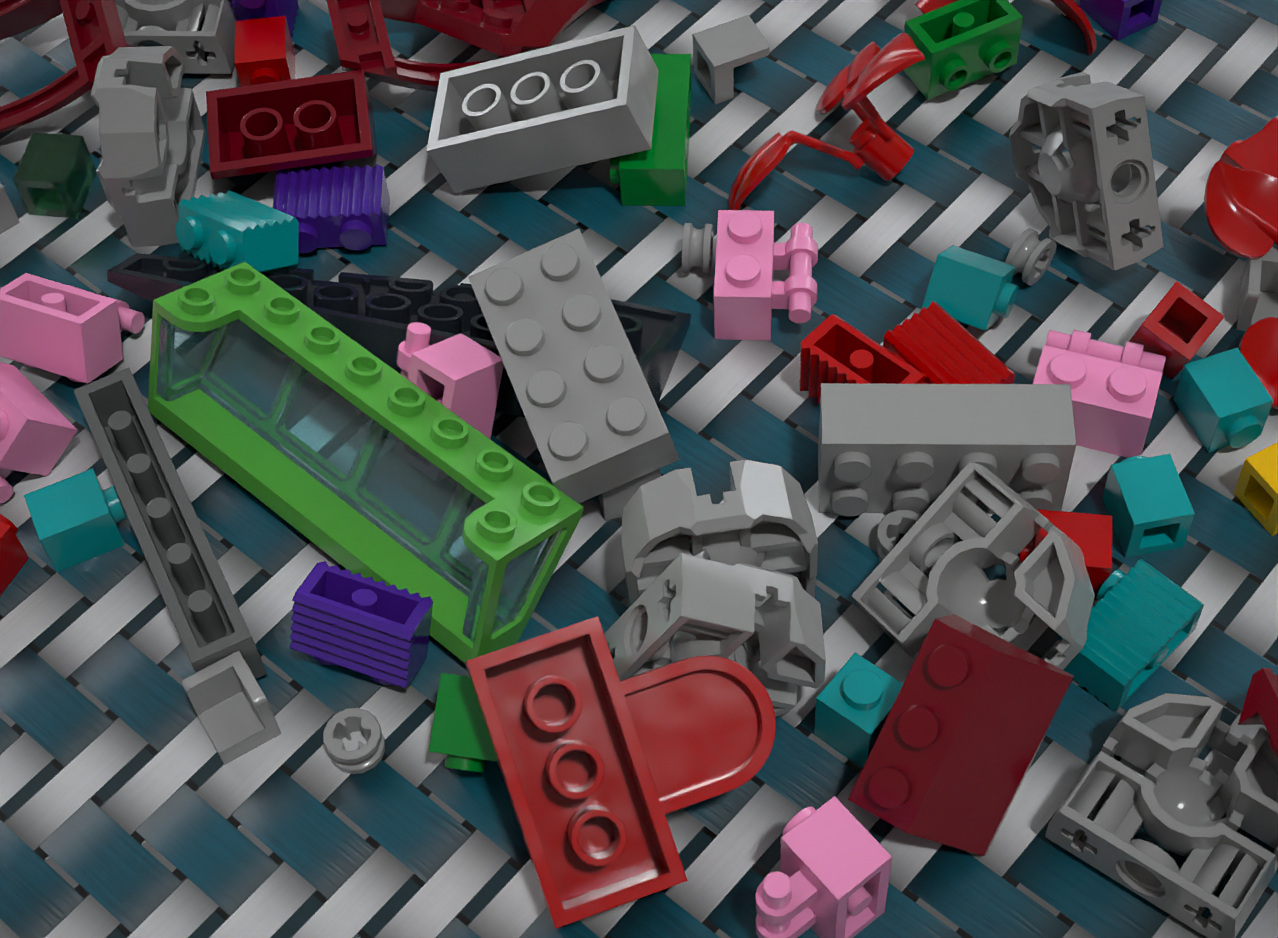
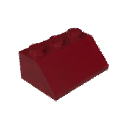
(290, 124)
(960, 736)

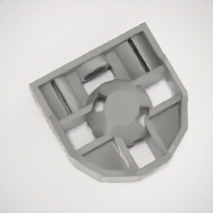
(187, 26)
(147, 139)
(1105, 182)
(758, 524)
(1046, 585)
(714, 614)
(1173, 810)

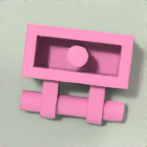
(745, 274)
(63, 327)
(454, 373)
(1109, 387)
(30, 429)
(828, 877)

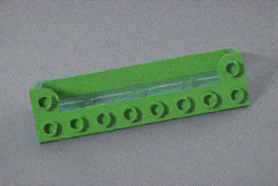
(357, 456)

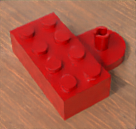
(607, 758)

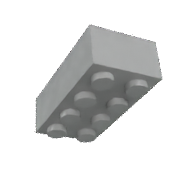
(544, 110)
(573, 368)
(907, 442)

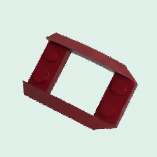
(495, 28)
(92, 32)
(365, 43)

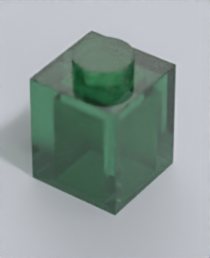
(55, 175)

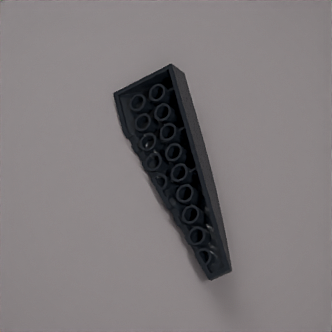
(380, 308)

